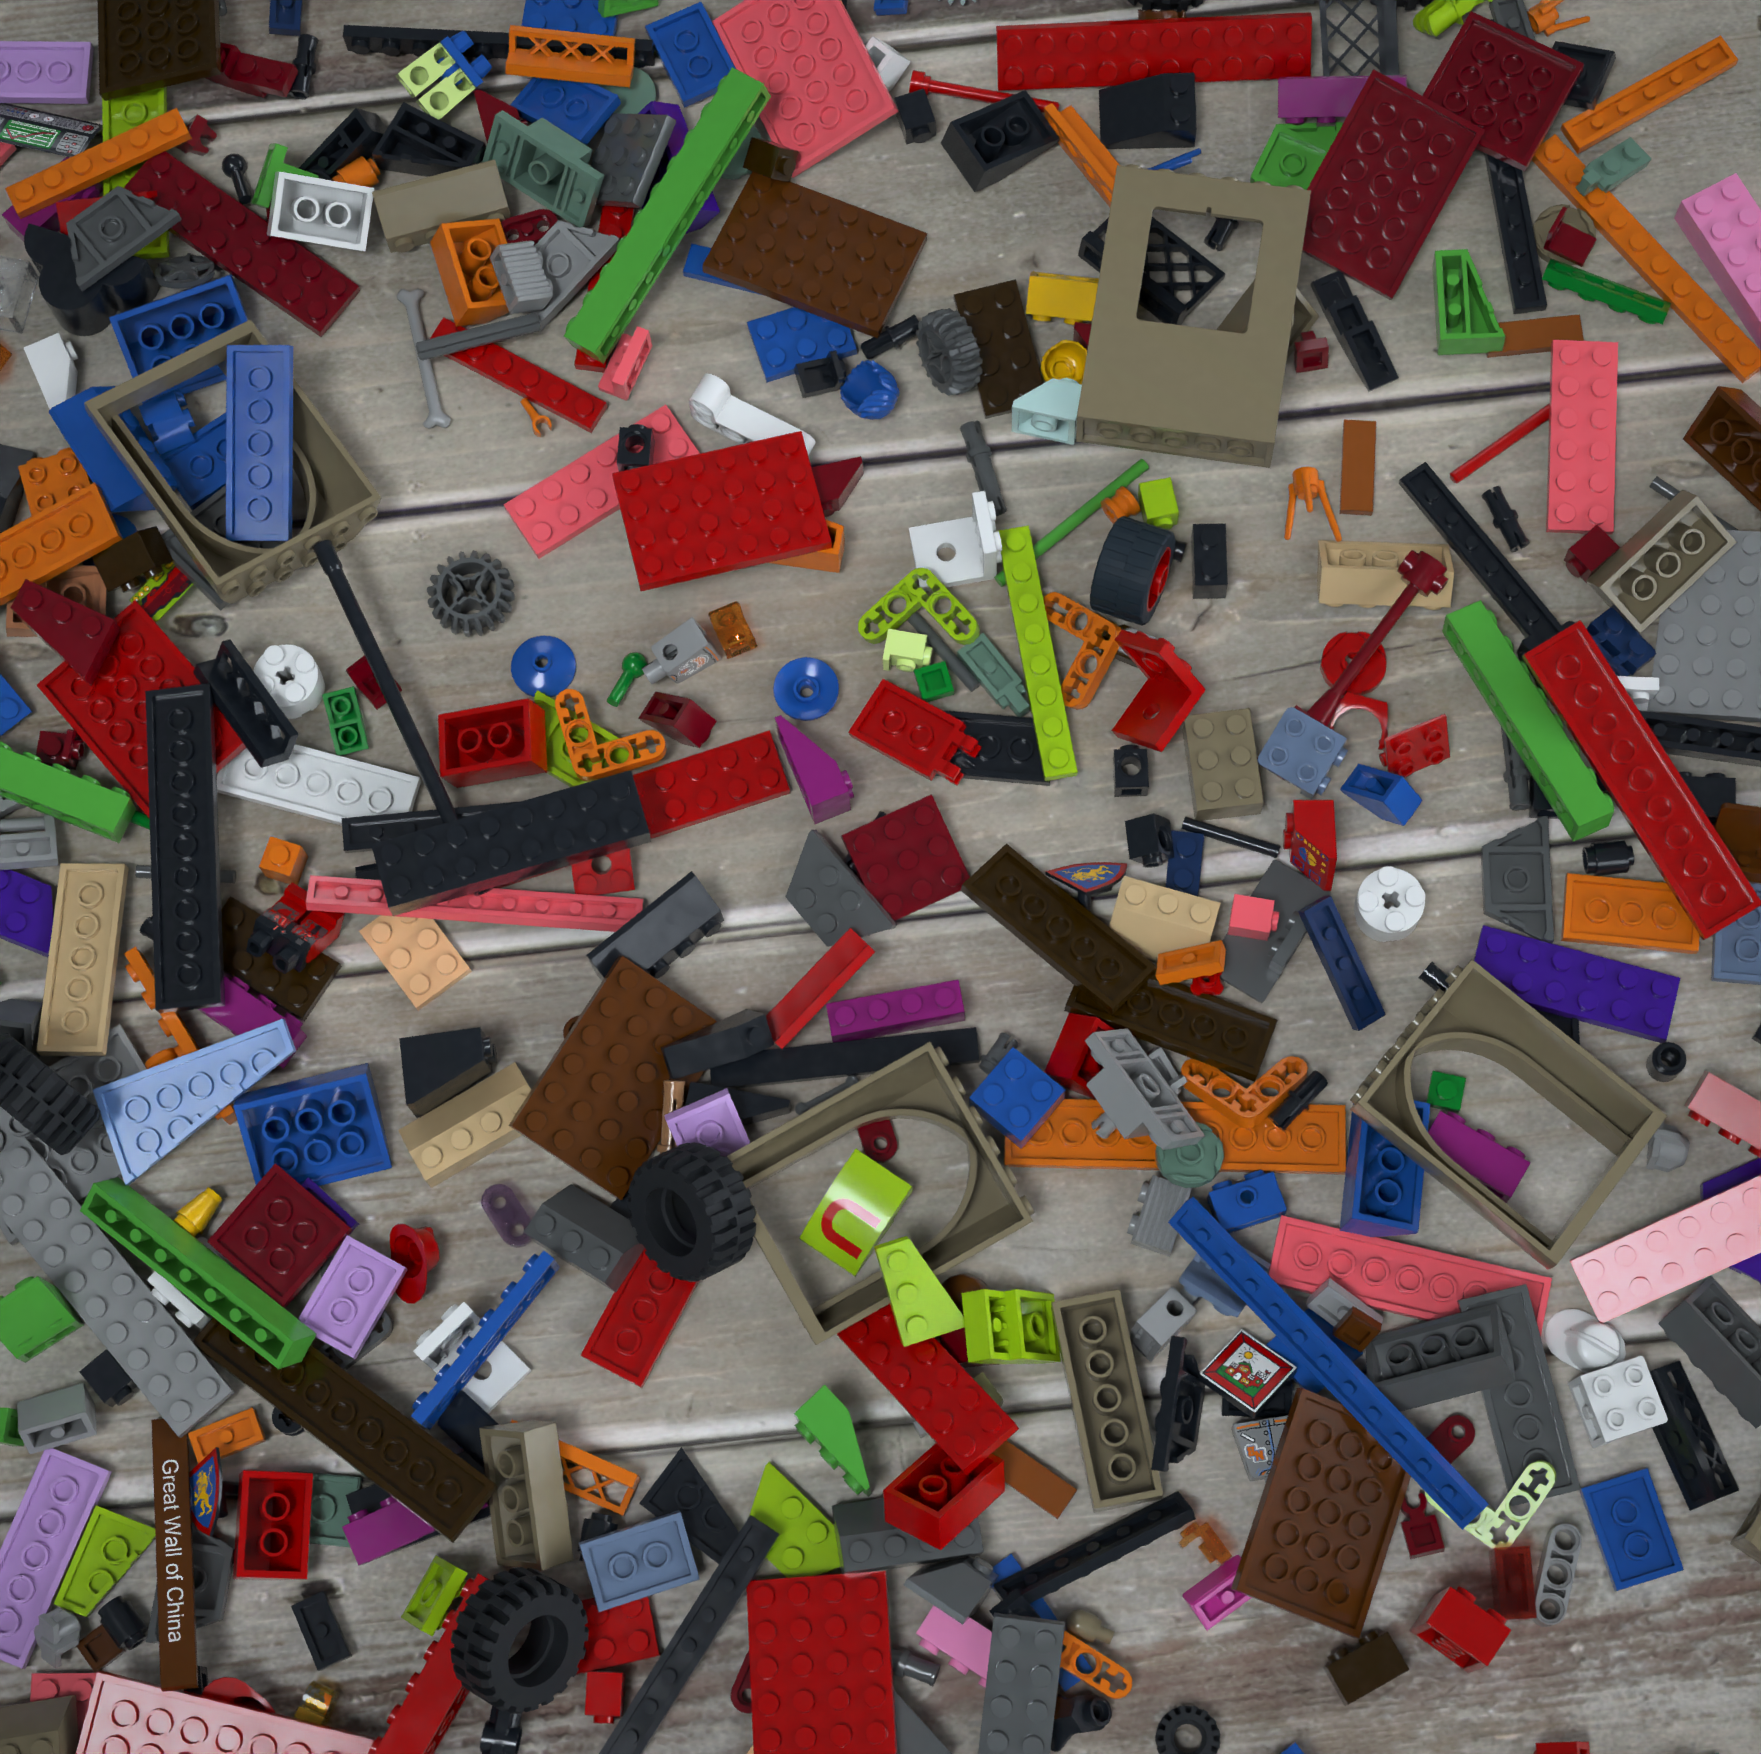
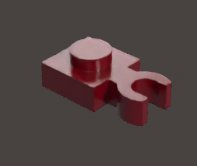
(1421, 1532)

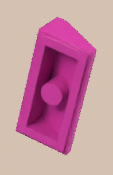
(1213, 1597)

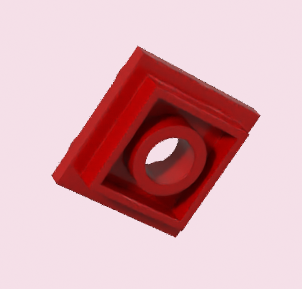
(615, 879)

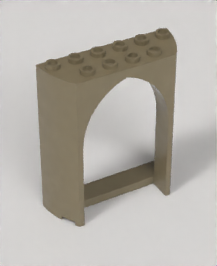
(334, 486)
(1492, 1021)
(906, 1089)

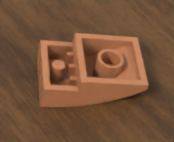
(78, 584)

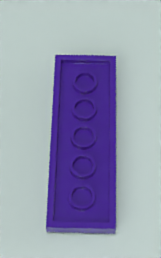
(1580, 984)

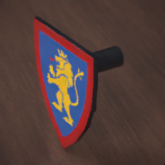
(1089, 878)
(209, 1492)

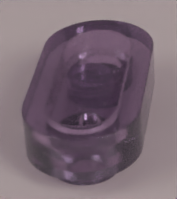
(507, 1217)

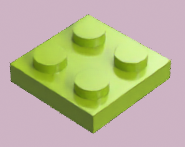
(434, 1595)

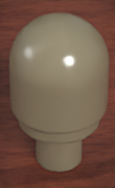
(1087, 1627)

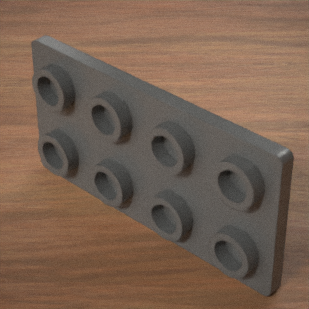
(1257, 964)

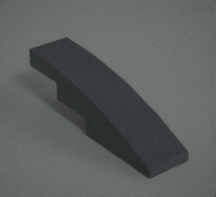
(1354, 331)

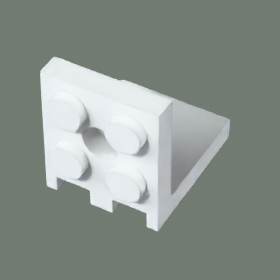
(972, 539)
(440, 1348)

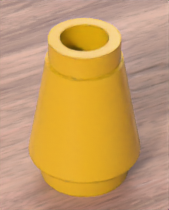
(198, 1212)

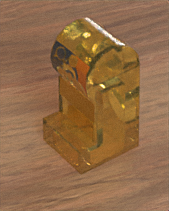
(317, 1704)

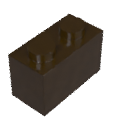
(133, 559)
(1366, 1667)

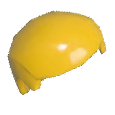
(1064, 361)

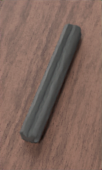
(478, 336)

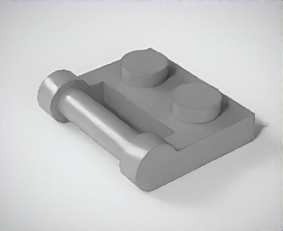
(28, 849)

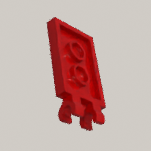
(913, 733)

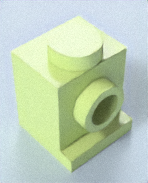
(906, 651)

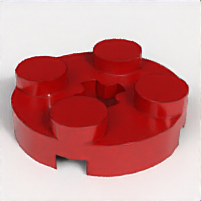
(1347, 645)

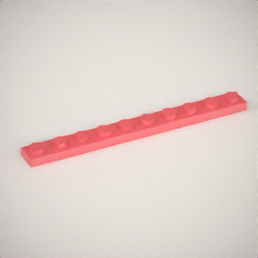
(495, 906)

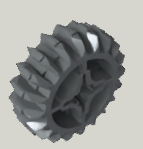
(949, 351)
(456, 614)

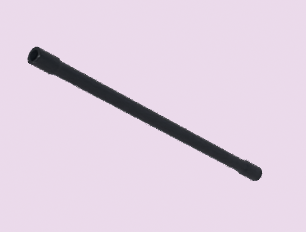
(333, 569)

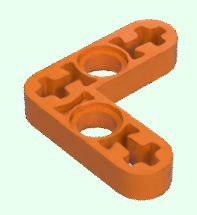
(1092, 637)
(591, 750)
(1248, 1098)
(1076, 1647)

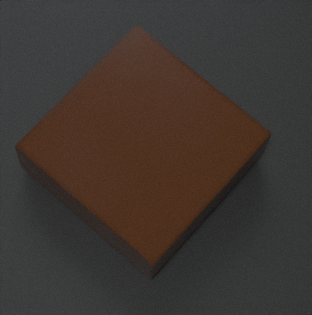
(1357, 1329)
(99, 1649)

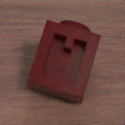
(60, 748)

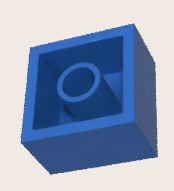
(1017, 1097)

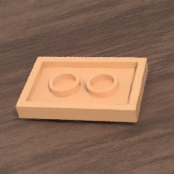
(416, 956)

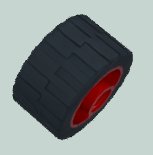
(1132, 570)

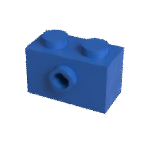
(1246, 1202)

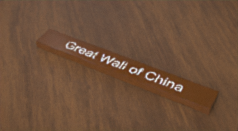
(174, 1559)

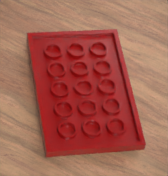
(721, 511)
(113, 710)
(821, 1665)

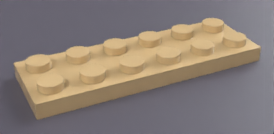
(82, 959)

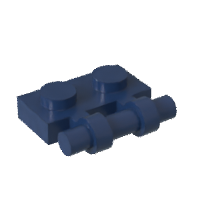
(1620, 643)

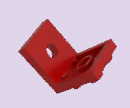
(1168, 690)

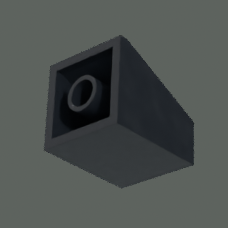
(444, 1066)

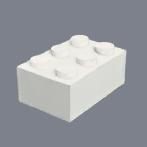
(320, 211)

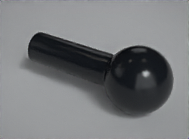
(234, 167)

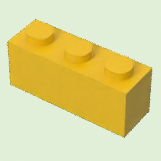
(1061, 297)

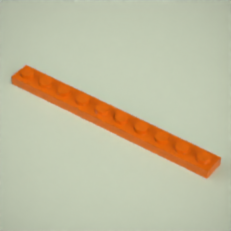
(1651, 261)

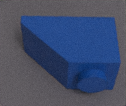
(1382, 794)

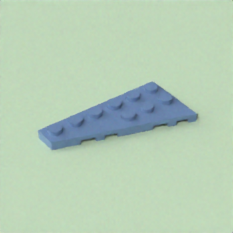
(171, 1101)

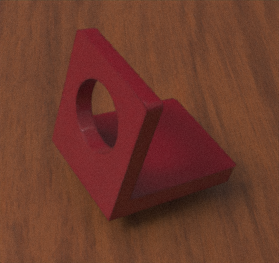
(1569, 241)

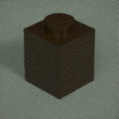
(770, 159)

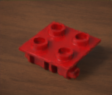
(1417, 747)

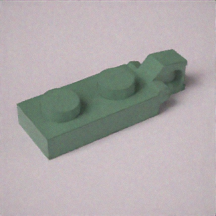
(1613, 167)
(995, 675)

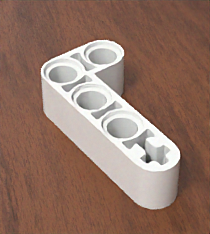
(734, 418)

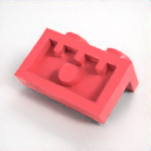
(626, 364)

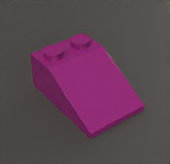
(817, 774)

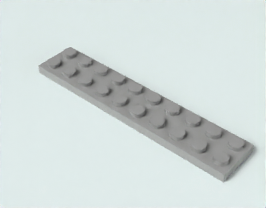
(107, 1291)

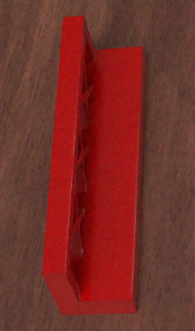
(817, 987)

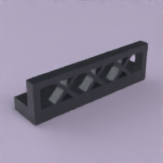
(245, 708)
(1681, 1441)

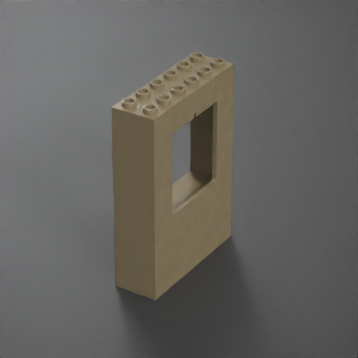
(1182, 384)

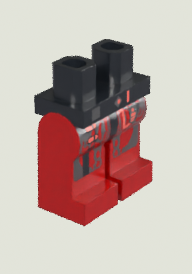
(292, 932)

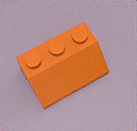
(466, 269)

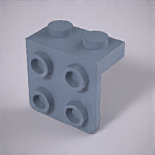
(1303, 752)
(1204, 1282)

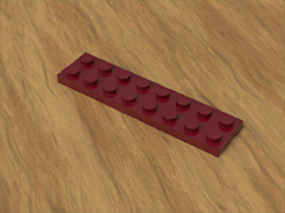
(240, 245)

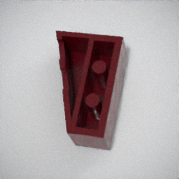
(67, 627)

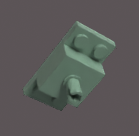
(546, 166)

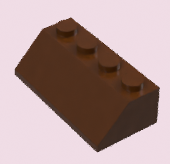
(1730, 440)

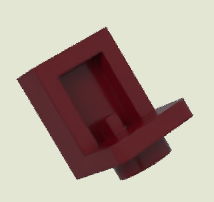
(366, 683)

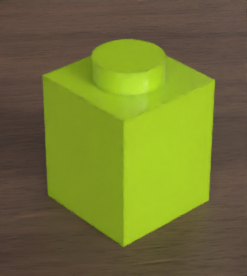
(1158, 503)

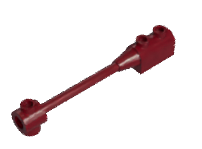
(1422, 576)

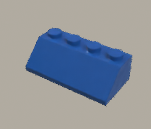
(99, 458)
(1381, 1183)

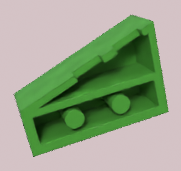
(1462, 310)

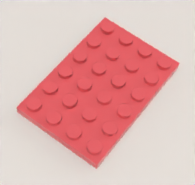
(813, 69)

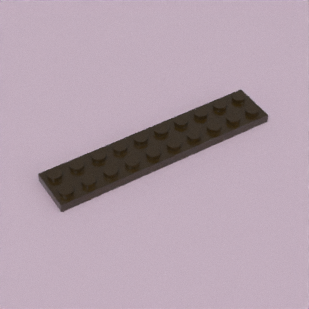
(360, 1430)

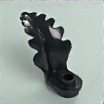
(1078, 1716)

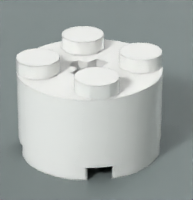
(286, 663)
(1385, 886)

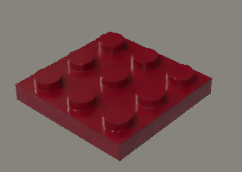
(907, 858)
(280, 1235)

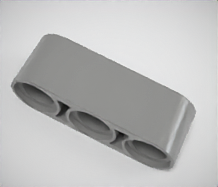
(1567, 1562)

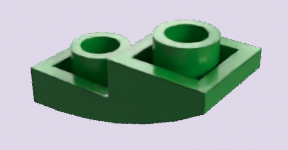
(345, 721)

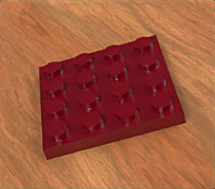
(1504, 87)

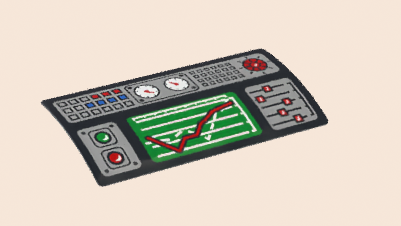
(45, 130)

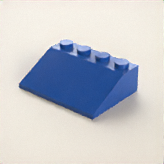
(177, 324)
(315, 1127)

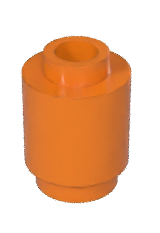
(359, 172)

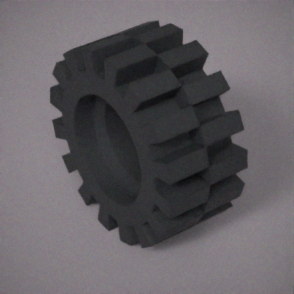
(1187, 1715)

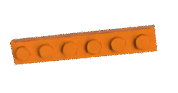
(1649, 94)
(98, 163)
(171, 1021)

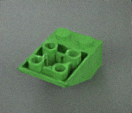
(35, 1318)
(831, 1426)

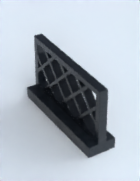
(1386, 35)
(1154, 295)

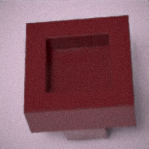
(198, 129)
(1310, 353)

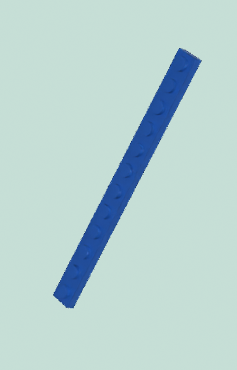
(1328, 1363)

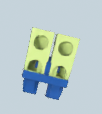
(450, 68)

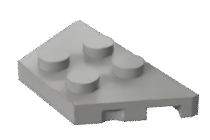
(569, 261)

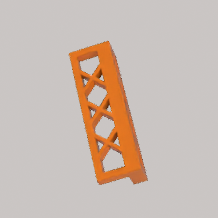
(568, 66)
(1084, 149)
(601, 1467)

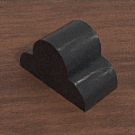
(86, 311)

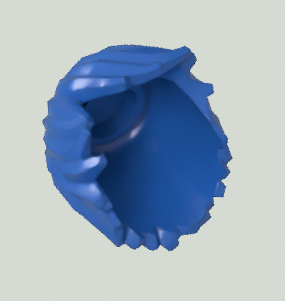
(870, 391)

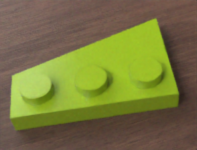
(915, 1294)
(102, 1558)

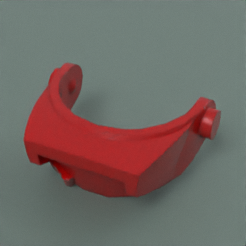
(1376, 707)

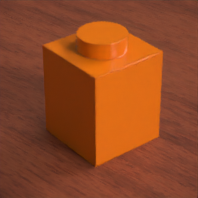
(283, 861)

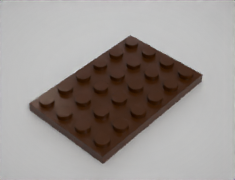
(815, 253)
(605, 1085)
(1323, 1518)

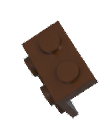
(1741, 833)

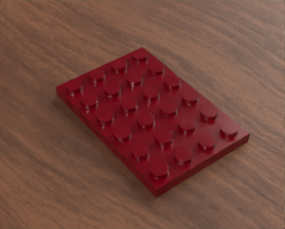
(1385, 183)

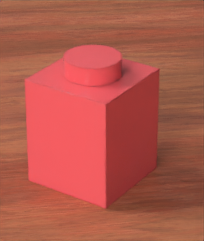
(1252, 917)

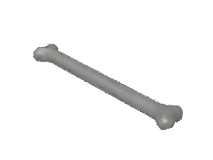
(436, 416)

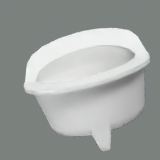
(1584, 1341)

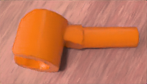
(535, 417)

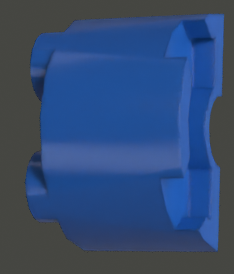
(168, 421)

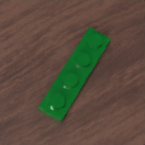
(1617, 296)

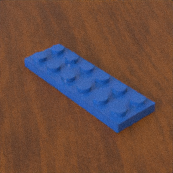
(259, 442)
(476, 1350)

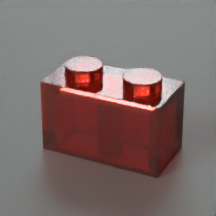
(1513, 1583)

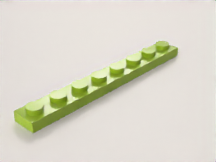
(1037, 654)

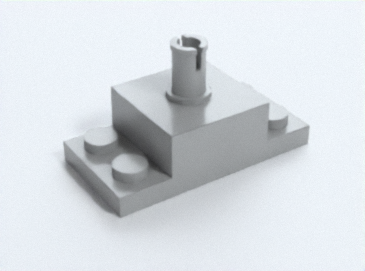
(1136, 1094)

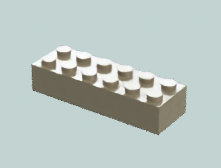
(1106, 1400)

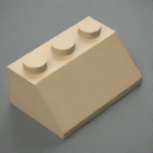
(1161, 918)

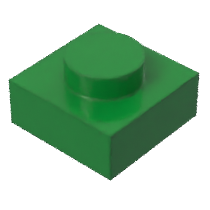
(934, 682)
(1445, 1091)

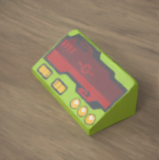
(162, 591)

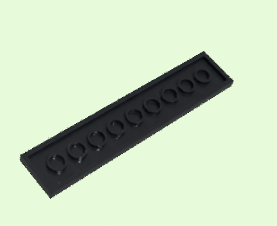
(184, 849)

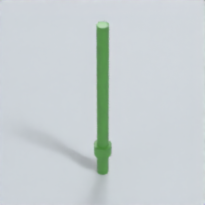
(1083, 513)

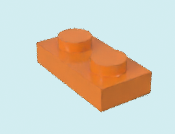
(1190, 962)
(228, 1434)

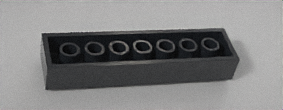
(511, 843)

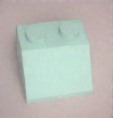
(1048, 411)

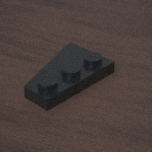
(704, 1518)

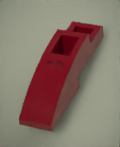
(254, 73)

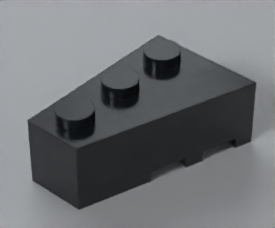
(425, 145)

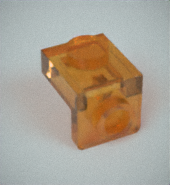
(732, 630)

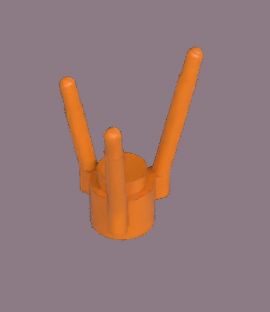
(1543, 18)
(1306, 486)

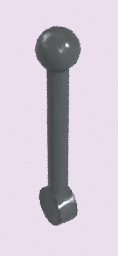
(803, 1107)

